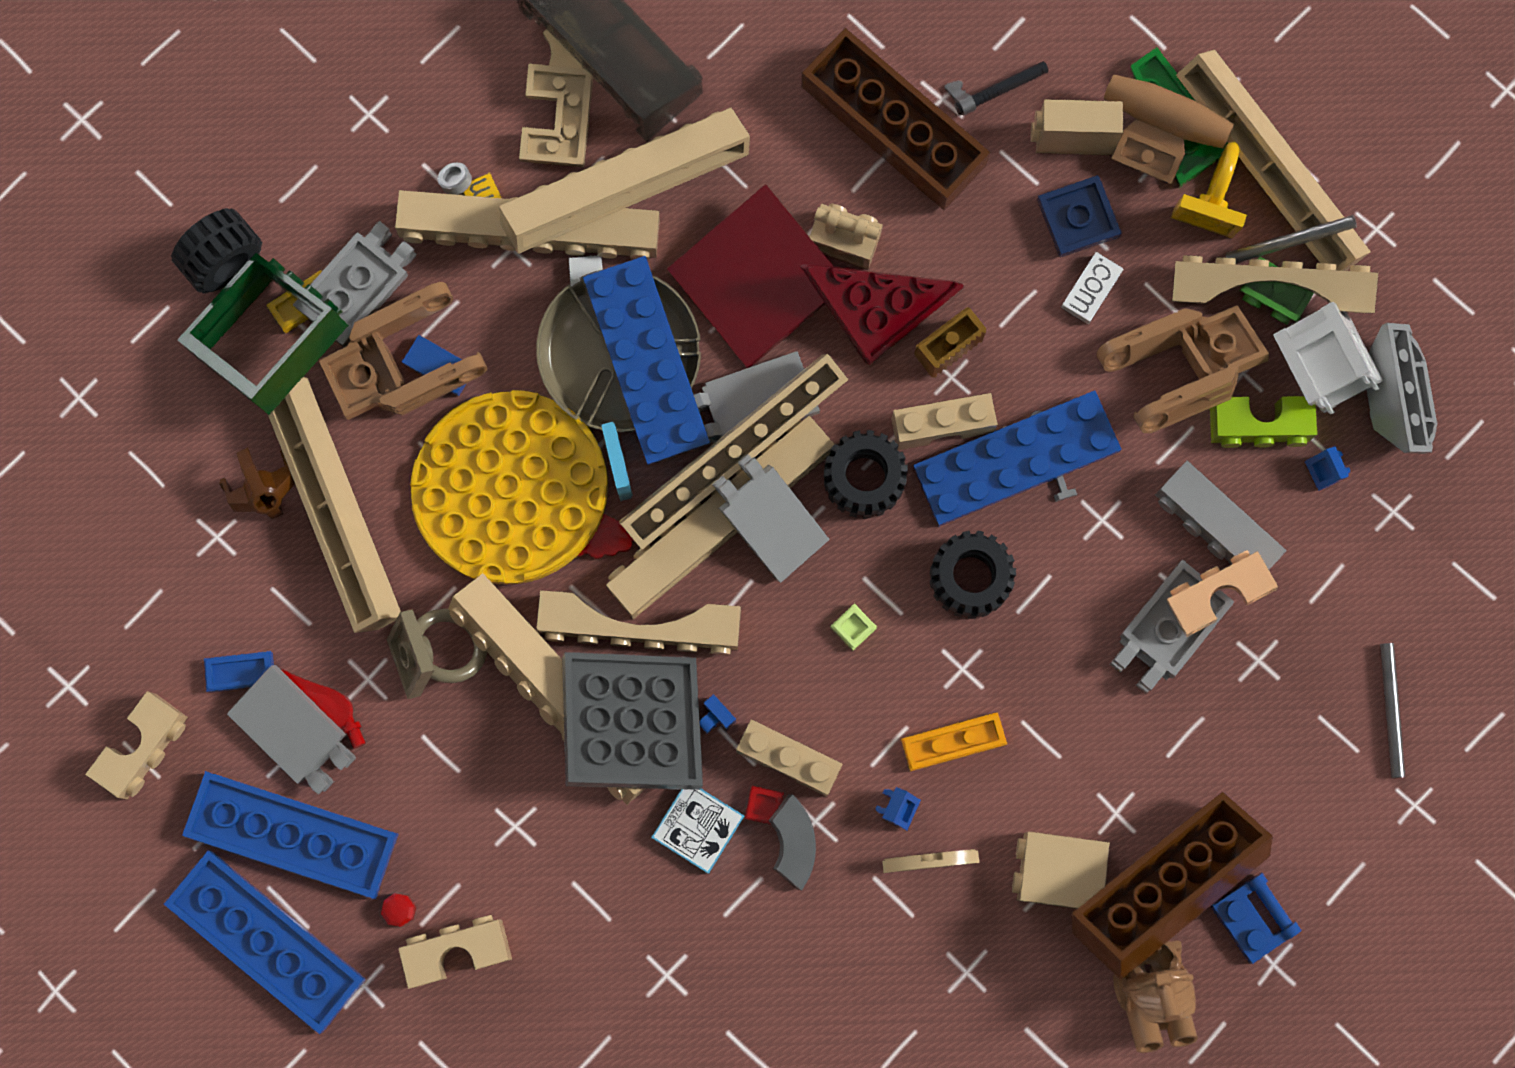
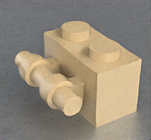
(845, 234)

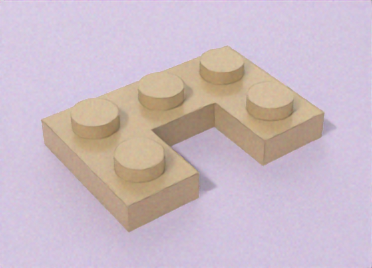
(569, 138)

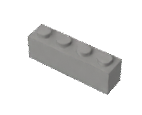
(1215, 517)

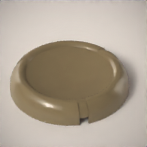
(577, 361)

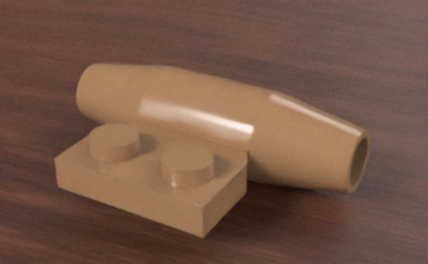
(1161, 125)

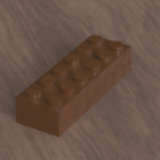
(894, 118)
(1171, 885)

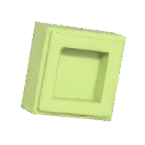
(853, 627)

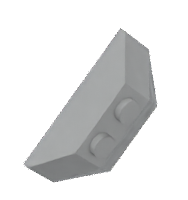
(1404, 402)

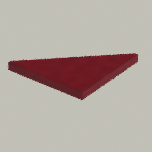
(878, 306)

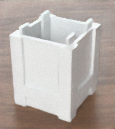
(1328, 357)

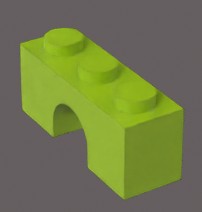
(1234, 423)

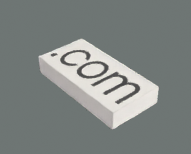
(1092, 288)

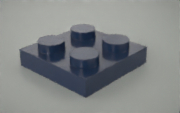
(1079, 216)

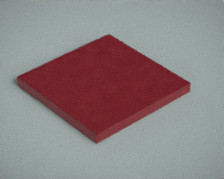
(751, 276)

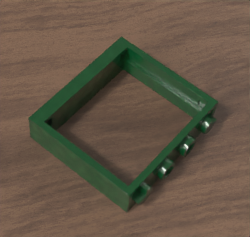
(234, 301)

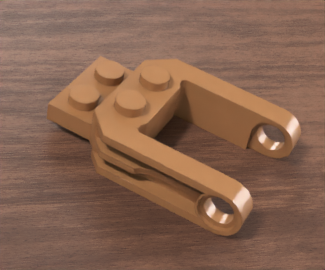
(1213, 346)
(366, 373)

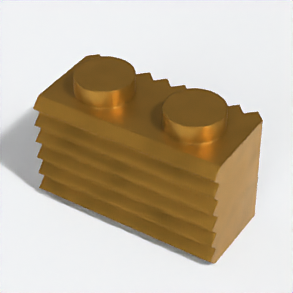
(950, 342)

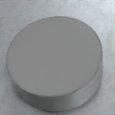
(454, 178)

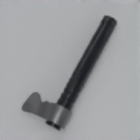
(967, 103)

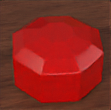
(398, 910)

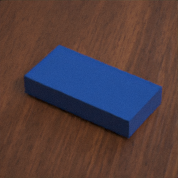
(427, 356)
(236, 671)

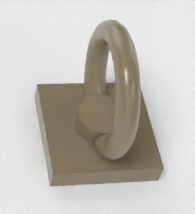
(415, 655)

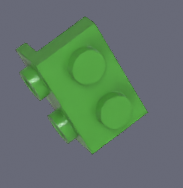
(1283, 298)

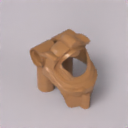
(1159, 1000)

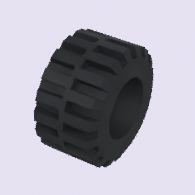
(215, 250)
(873, 448)
(992, 555)

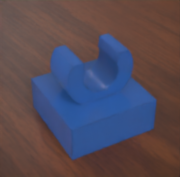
(1327, 468)
(717, 715)
(900, 807)

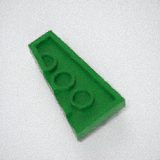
(1157, 70)

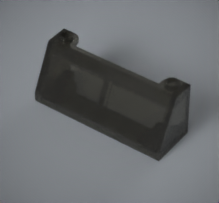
(621, 57)

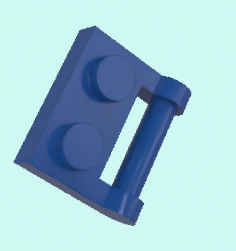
(1246, 924)

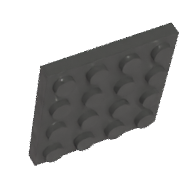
(631, 721)

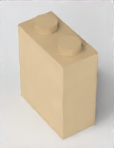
(1078, 127)
(1059, 869)

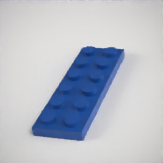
(646, 360)
(1017, 458)
(290, 835)
(264, 942)

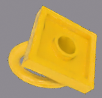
(1210, 209)

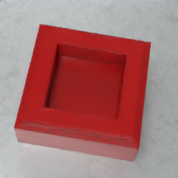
(762, 804)

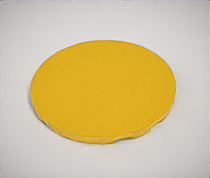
(509, 487)

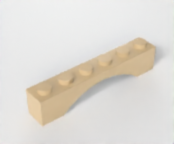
(1350, 290)
(568, 616)

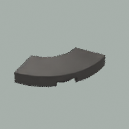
(796, 842)

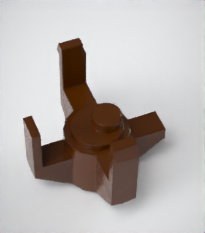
(261, 489)

